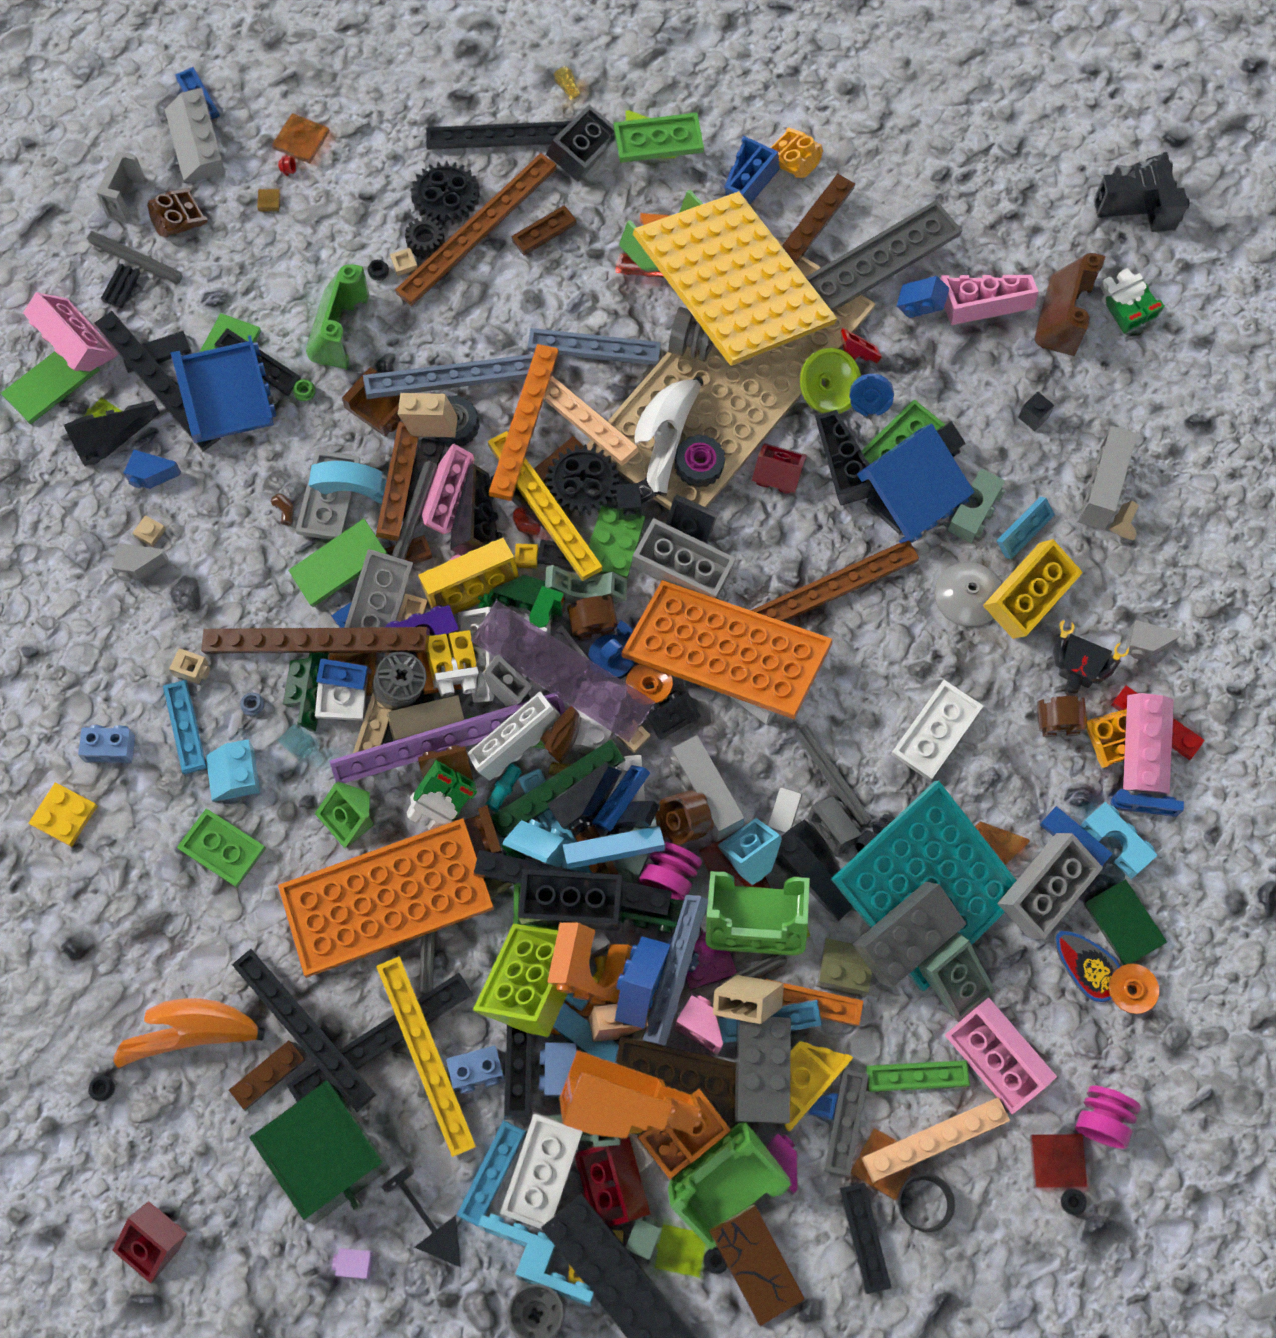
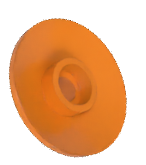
(643, 676)
(1141, 980)

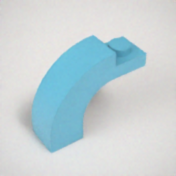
(348, 476)

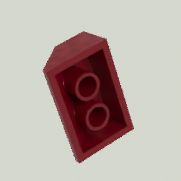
(616, 1164)

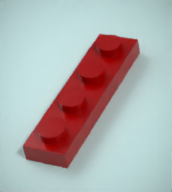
(1183, 739)

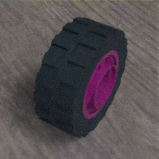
(699, 448)

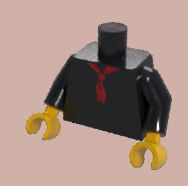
(1082, 660)

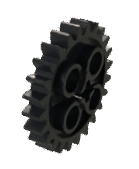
(445, 192)
(584, 461)

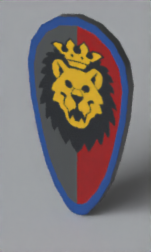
(1086, 964)

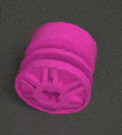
(671, 870)
(1108, 1117)

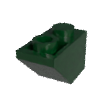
(519, 593)

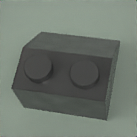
(834, 825)

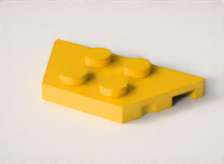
(810, 1075)

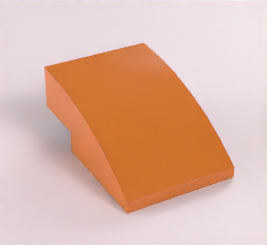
(676, 1149)

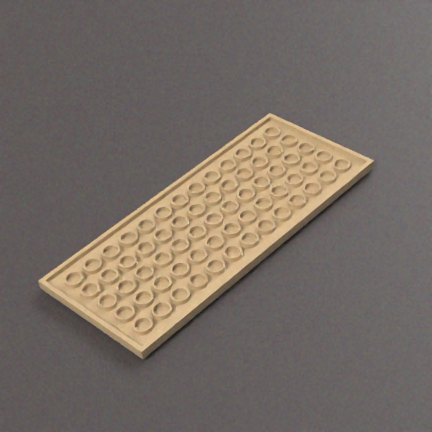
(734, 404)

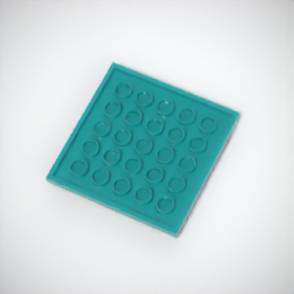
(933, 845)

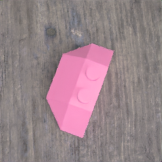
(446, 489)

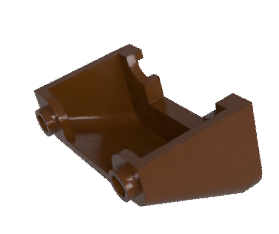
(1060, 322)

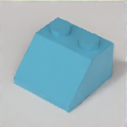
(232, 771)
(538, 843)

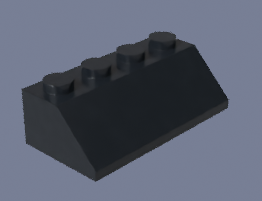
(571, 898)

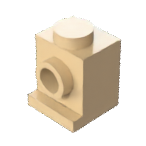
(185, 661)

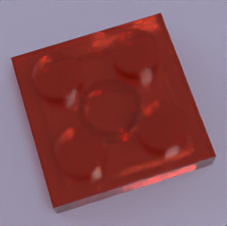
(1058, 1161)

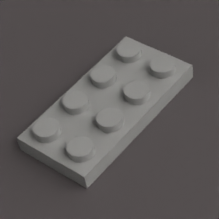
(325, 514)
(378, 591)

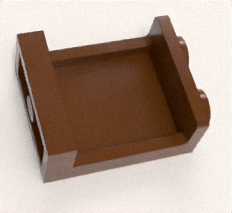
(376, 412)

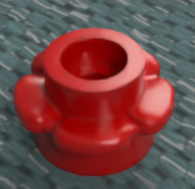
(287, 165)

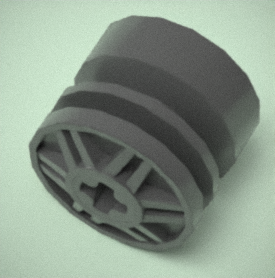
(690, 334)
(399, 693)
(537, 1298)

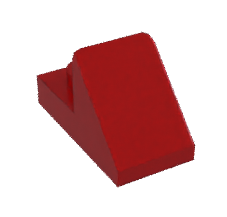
(857, 346)

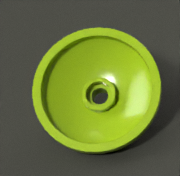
(839, 373)

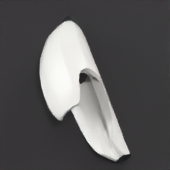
(667, 407)

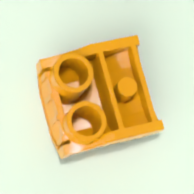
(798, 153)
(1108, 737)

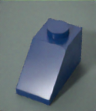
(149, 470)

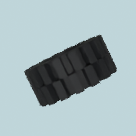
(424, 227)

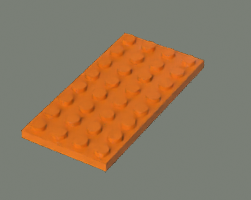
(728, 649)
(384, 898)

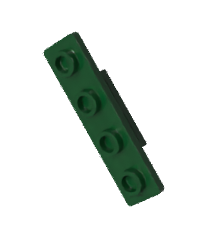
(302, 688)
(664, 924)

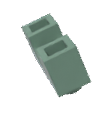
(969, 521)

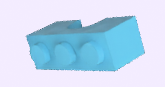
(1108, 823)

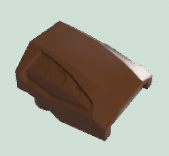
(175, 212)
(562, 736)

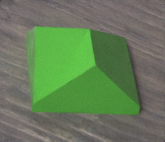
(346, 813)

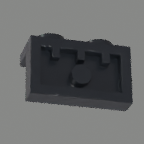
(672, 714)

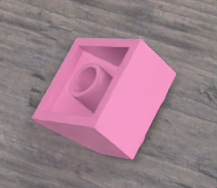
(700, 1024)

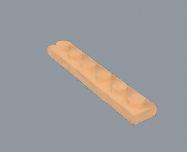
(590, 422)
(935, 1139)

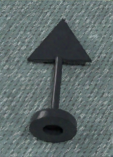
(442, 1241)

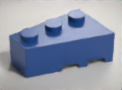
(752, 169)
(640, 981)

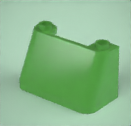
(342, 292)
(757, 917)
(725, 1181)

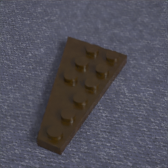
(685, 1073)

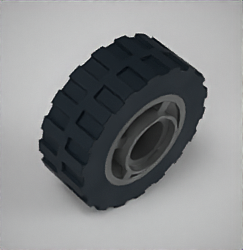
(467, 424)

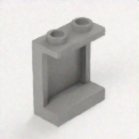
(117, 183)

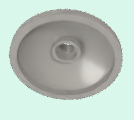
(958, 601)

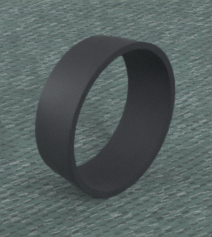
(947, 1192)

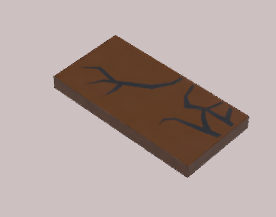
(756, 1265)

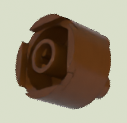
(592, 617)
(1062, 715)
(684, 817)

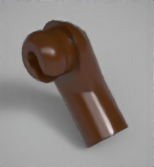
(283, 503)

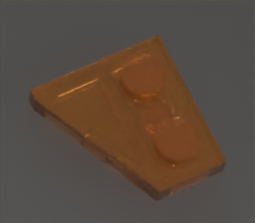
(1003, 843)

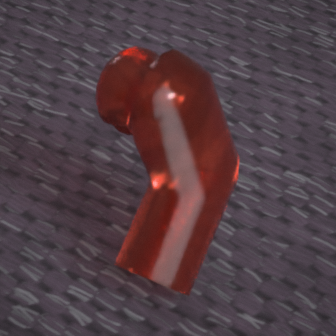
(522, 523)

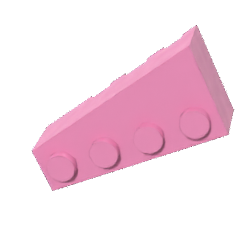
(988, 296)

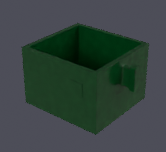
(319, 1154)

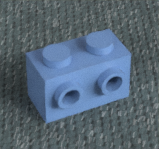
(106, 744)
(557, 1062)
(475, 1069)

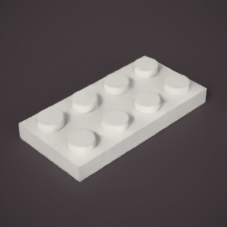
(937, 730)
(541, 1171)

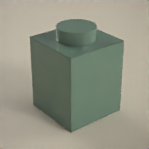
(643, 1238)

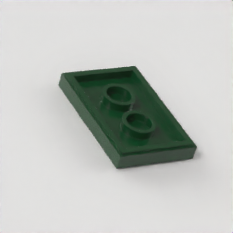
(1125, 923)

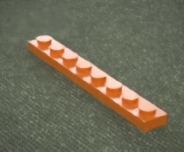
(523, 422)

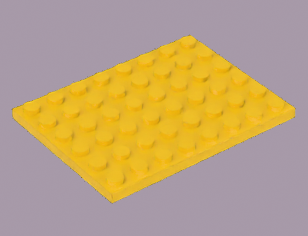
(734, 277)

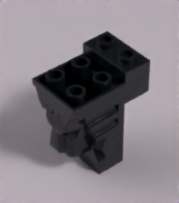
(1143, 190)

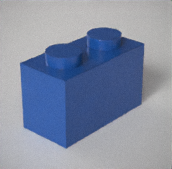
(922, 297)

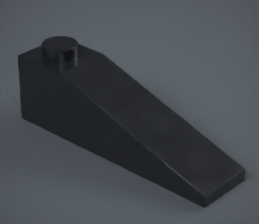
(102, 435)
(475, 518)
(807, 856)

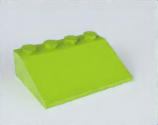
(518, 984)

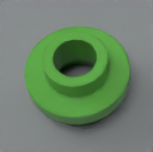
(304, 385)

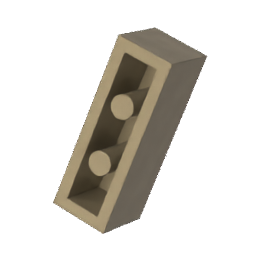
(424, 717)

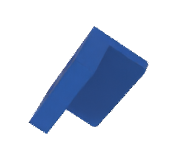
(343, 674)

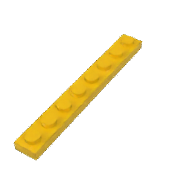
(552, 516)
(426, 1056)

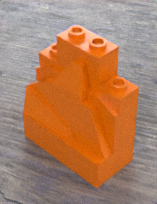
(622, 1101)

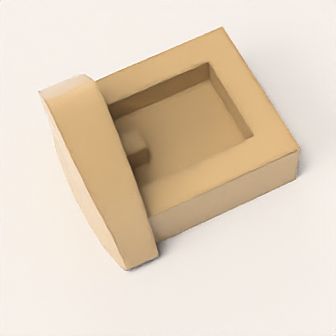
(1122, 521)

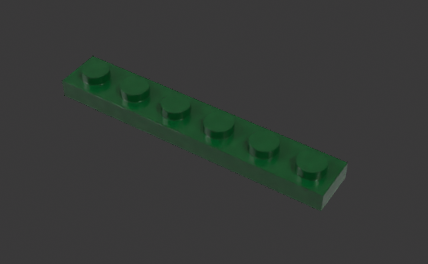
(535, 802)

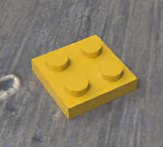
(63, 814)

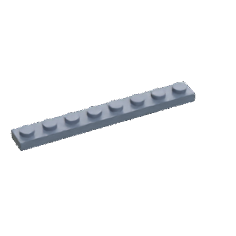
(447, 376)

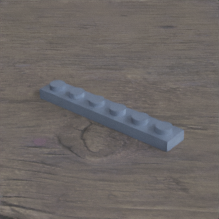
(596, 346)
(675, 970)

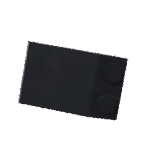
(582, 143)
(584, 800)

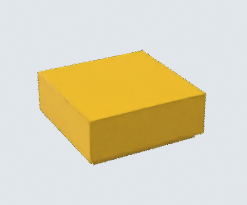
(526, 555)

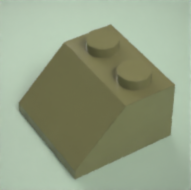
(843, 969)

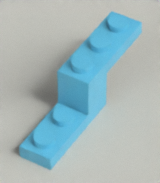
(536, 1259)

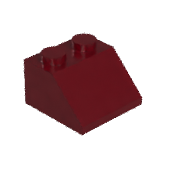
(779, 468)
(149, 1241)

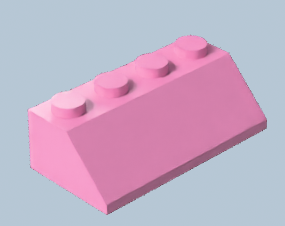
(69, 332)
(1148, 743)
(1000, 1056)

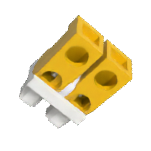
(452, 662)

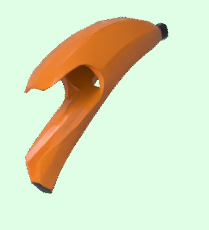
(193, 1023)

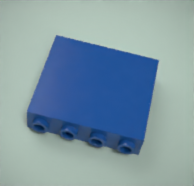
(224, 391)
(918, 482)

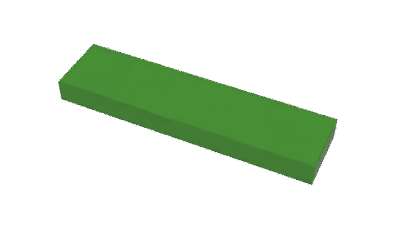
(917, 1076)

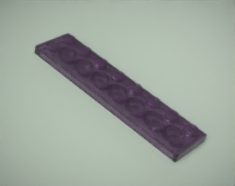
(563, 671)

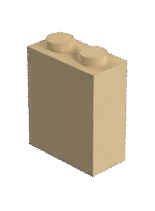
(427, 415)
(748, 999)

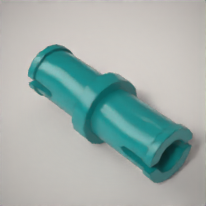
(503, 788)

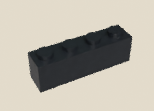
(517, 1074)

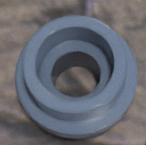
(247, 699)

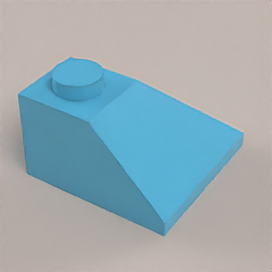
(752, 850)

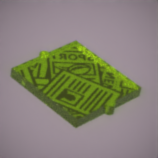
(680, 1251)

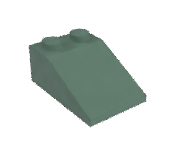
(957, 976)

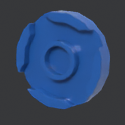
(871, 394)
(607, 654)

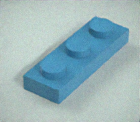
(1025, 527)

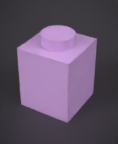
(353, 1263)

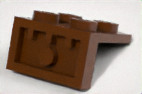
(483, 832)

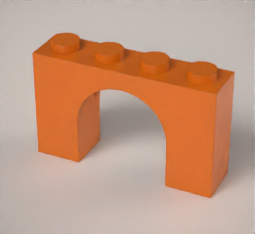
(571, 966)

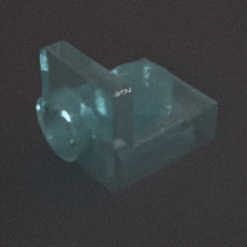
(297, 742)

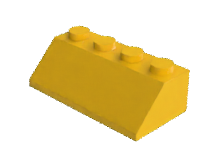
(469, 576)

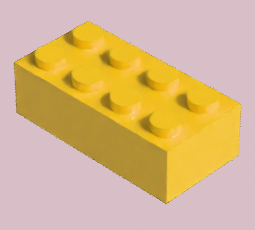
(1032, 589)

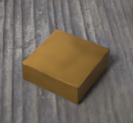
(268, 200)

